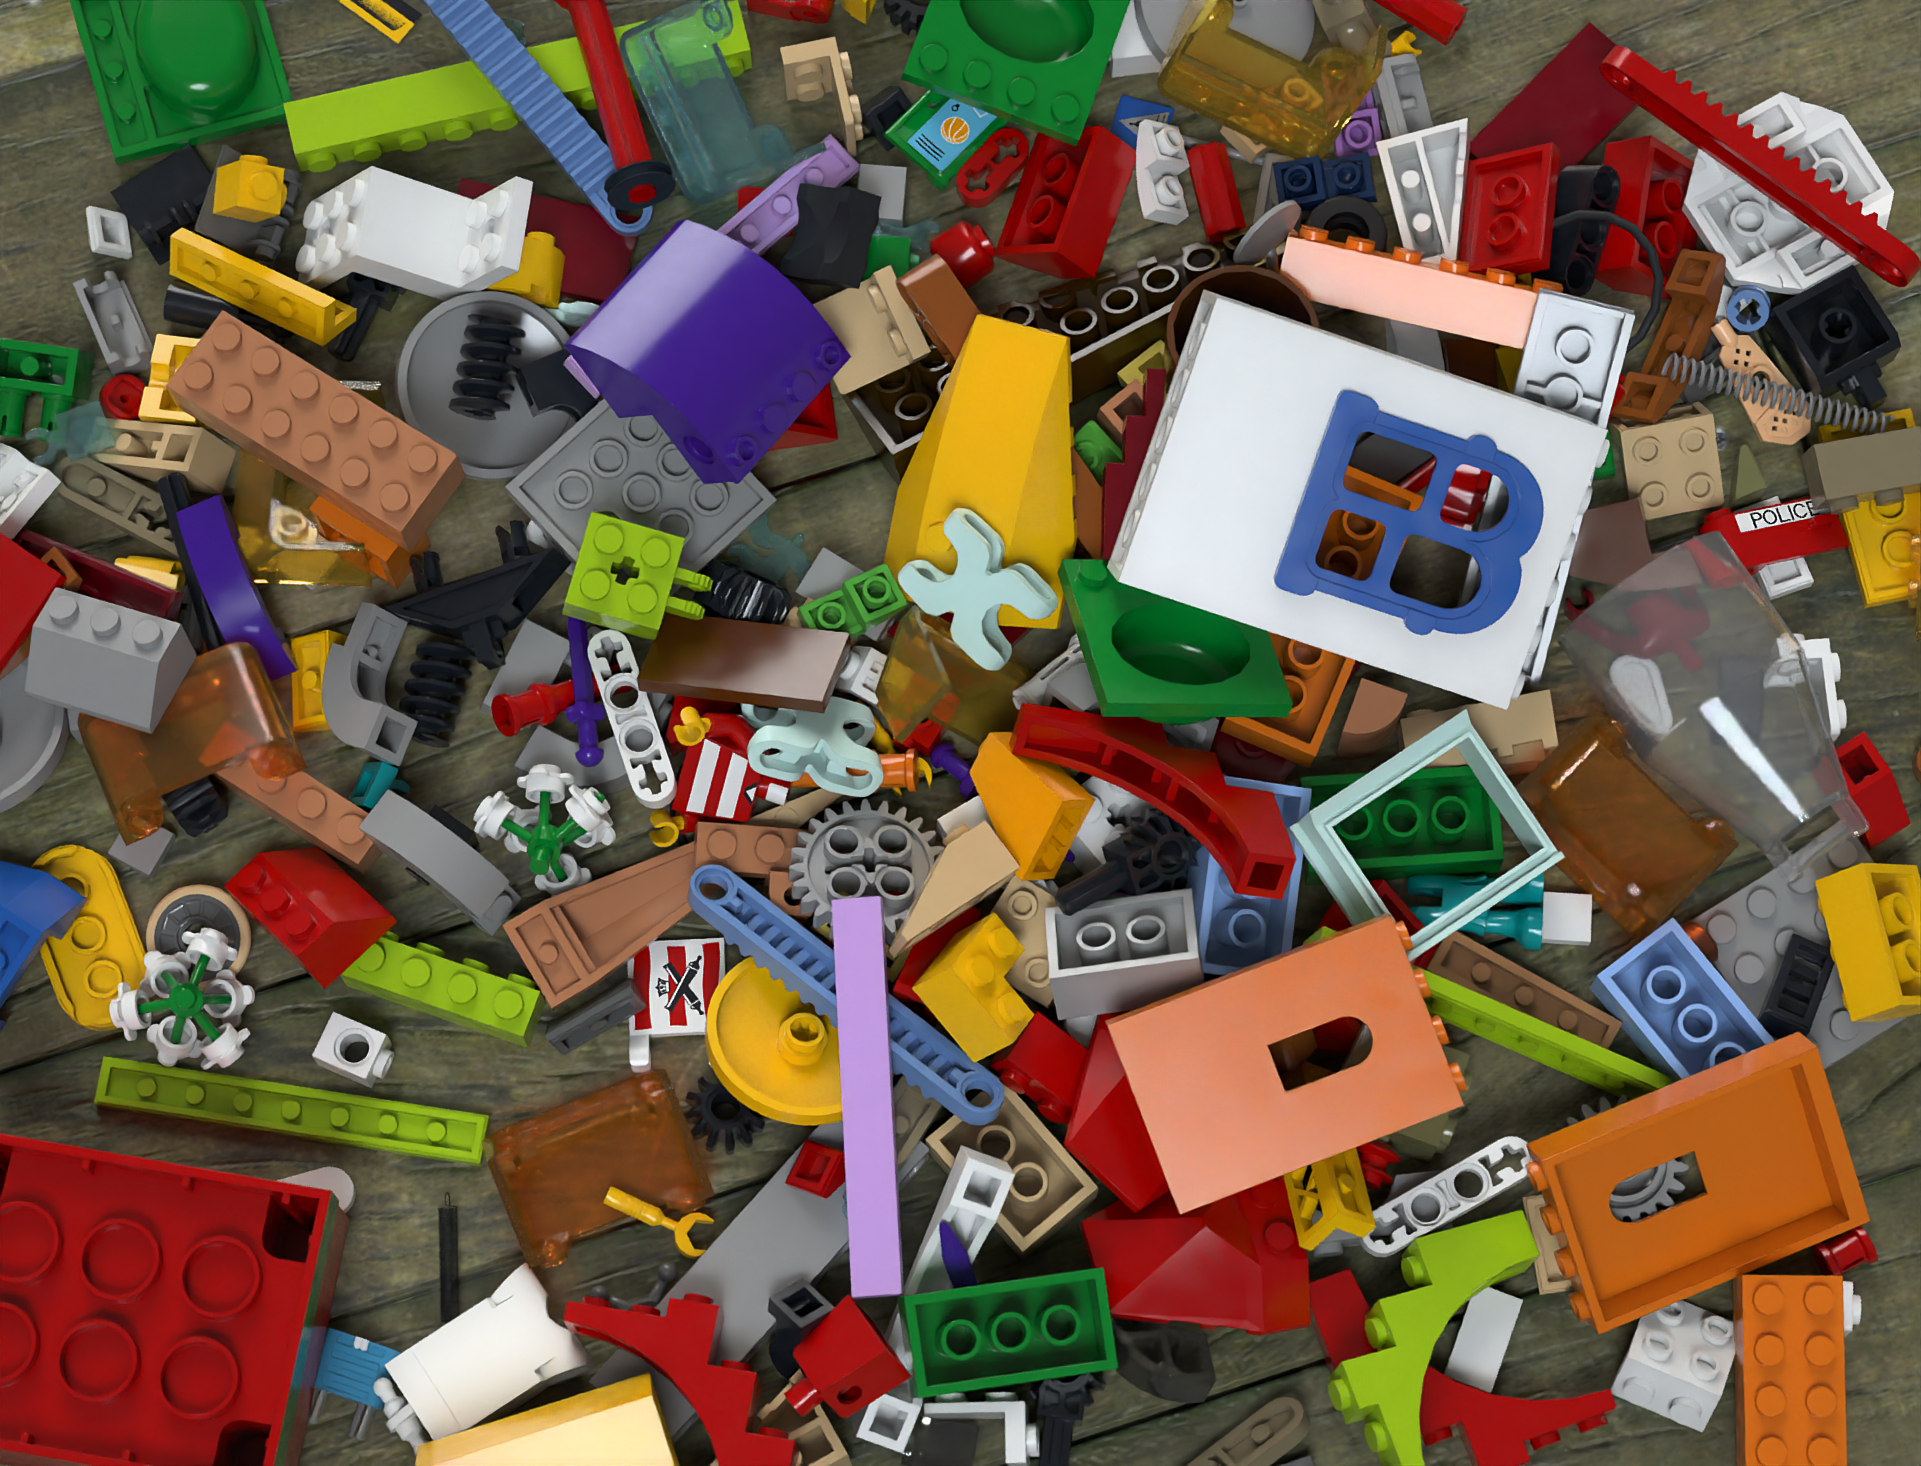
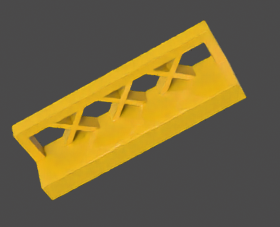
(257, 288)
(1333, 1182)

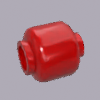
(966, 252)

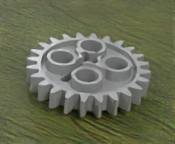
(865, 870)

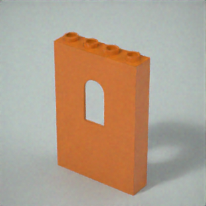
(1214, 1089)
(1768, 1166)

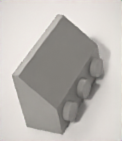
(106, 660)
(1123, 953)

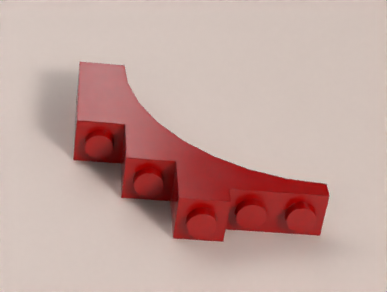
(1232, 822)
(685, 1353)
(1489, 1424)

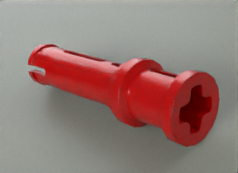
(540, 704)

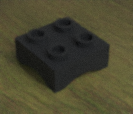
(831, 236)

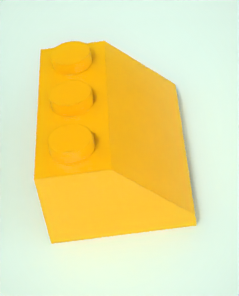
(1875, 938)

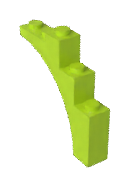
(1445, 1274)

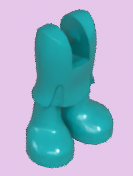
(1522, 925)

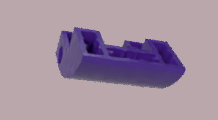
(709, 350)

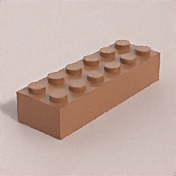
(316, 430)

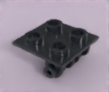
(165, 200)

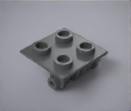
(252, 240)

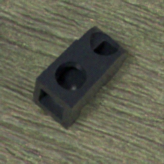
(797, 1313)

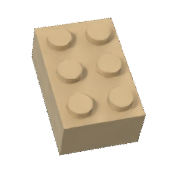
(1047, 1181)

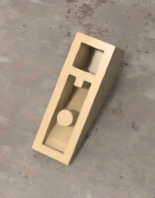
(164, 449)
(961, 876)

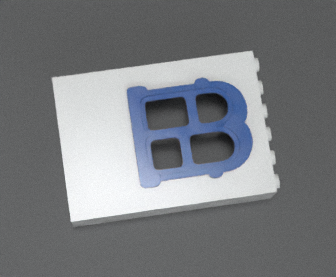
(1257, 464)

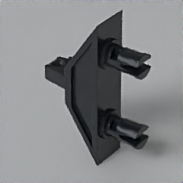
(486, 604)

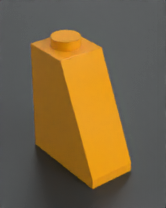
(1030, 806)

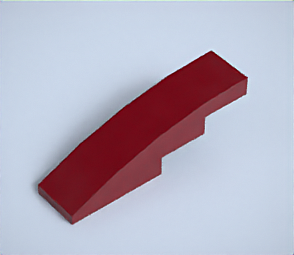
(1121, 478)

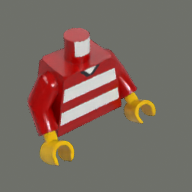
(715, 776)

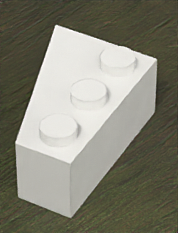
(1428, 187)

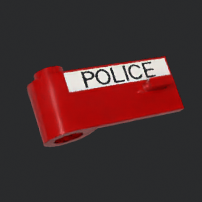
(1777, 532)

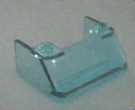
(698, 104)

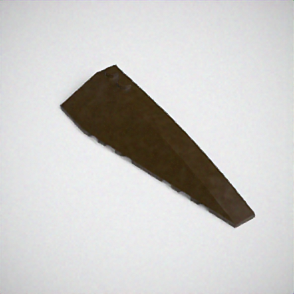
(1108, 327)

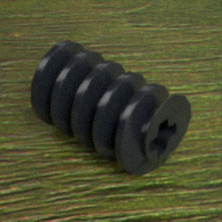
(485, 367)
(433, 688)

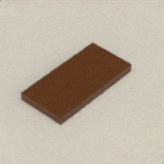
(745, 662)

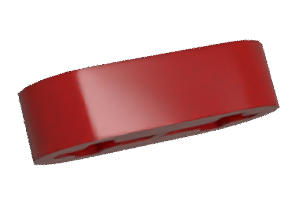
(985, 160)

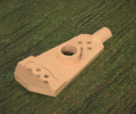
(1760, 417)

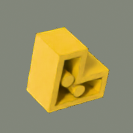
(969, 988)

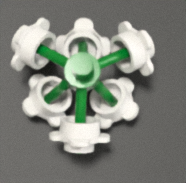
(543, 842)
(169, 979)

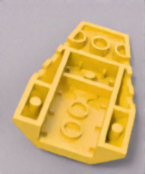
(1001, 451)

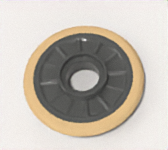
(199, 906)

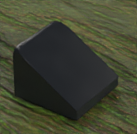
(883, 111)

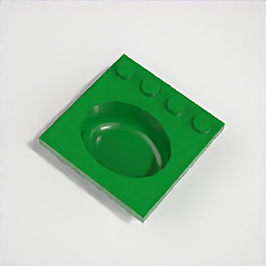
(1018, 58)
(180, 71)
(1168, 657)

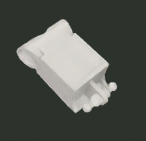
(481, 1364)

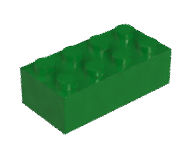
(1421, 826)
(1007, 1332)

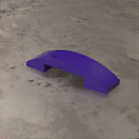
(229, 585)

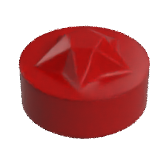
(122, 397)

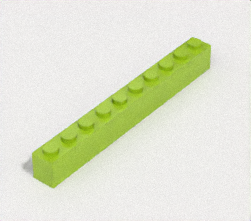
(446, 104)

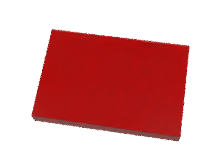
(1510, 210)

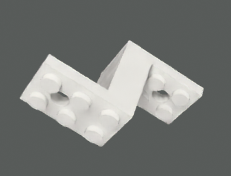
(414, 234)

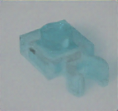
(79, 432)

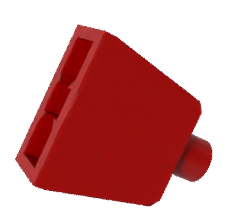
(845, 1363)

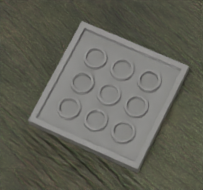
(637, 476)
(1755, 930)

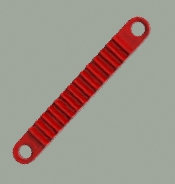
(1760, 165)

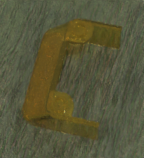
(1261, 89)
(282, 539)
(939, 681)

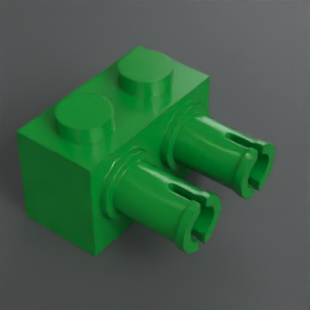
(52, 371)

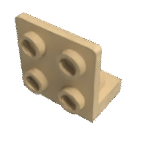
(819, 68)
(874, 329)
(1671, 461)
(1023, 913)

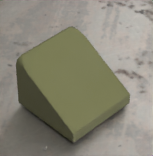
(1746, 481)

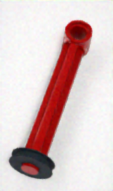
(637, 178)

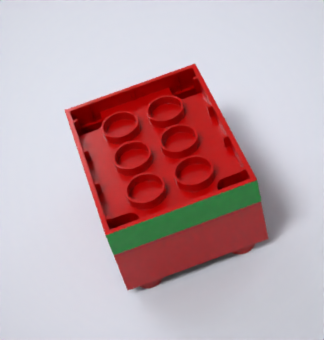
(158, 1310)

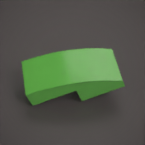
(856, 606)

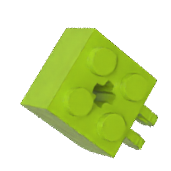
(643, 600)

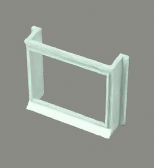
(1347, 881)

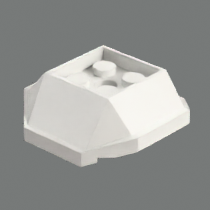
(1756, 235)

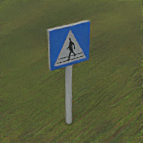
(1134, 111)

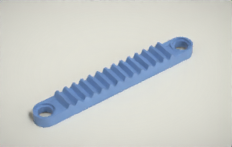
(535, 102)
(809, 968)

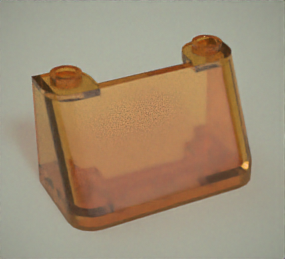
(214, 721)
(1622, 829)
(566, 1159)

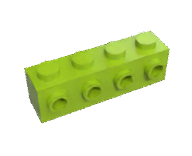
(448, 989)

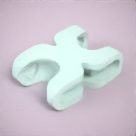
(977, 589)
(816, 746)

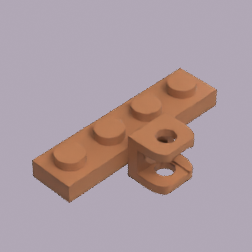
(753, 854)

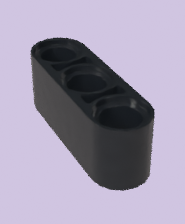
(1579, 245)

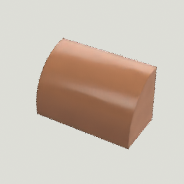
(1371, 720)

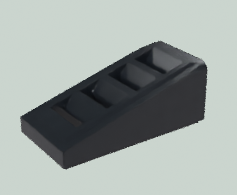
(1782, 1016)

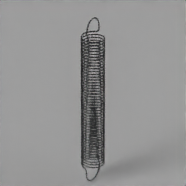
(442, 1260)

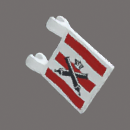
(677, 988)

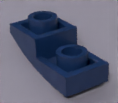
(1313, 181)

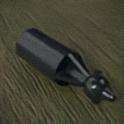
(199, 309)

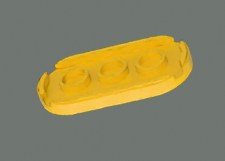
(99, 945)

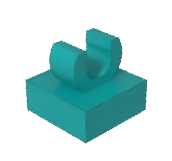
(374, 782)

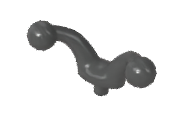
(666, 1272)

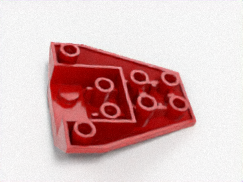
(1108, 1127)

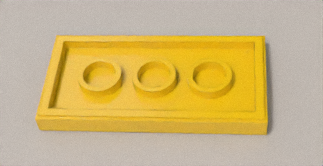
(1880, 534)

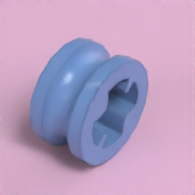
(1763, 309)

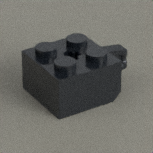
(1831, 364)

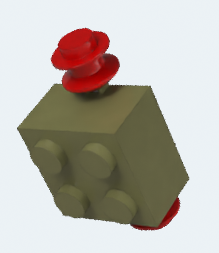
(1415, 1141)

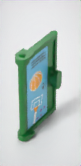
(942, 136)

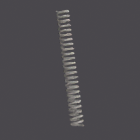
(1686, 363)

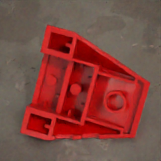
(1209, 1266)

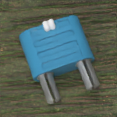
(349, 1371)

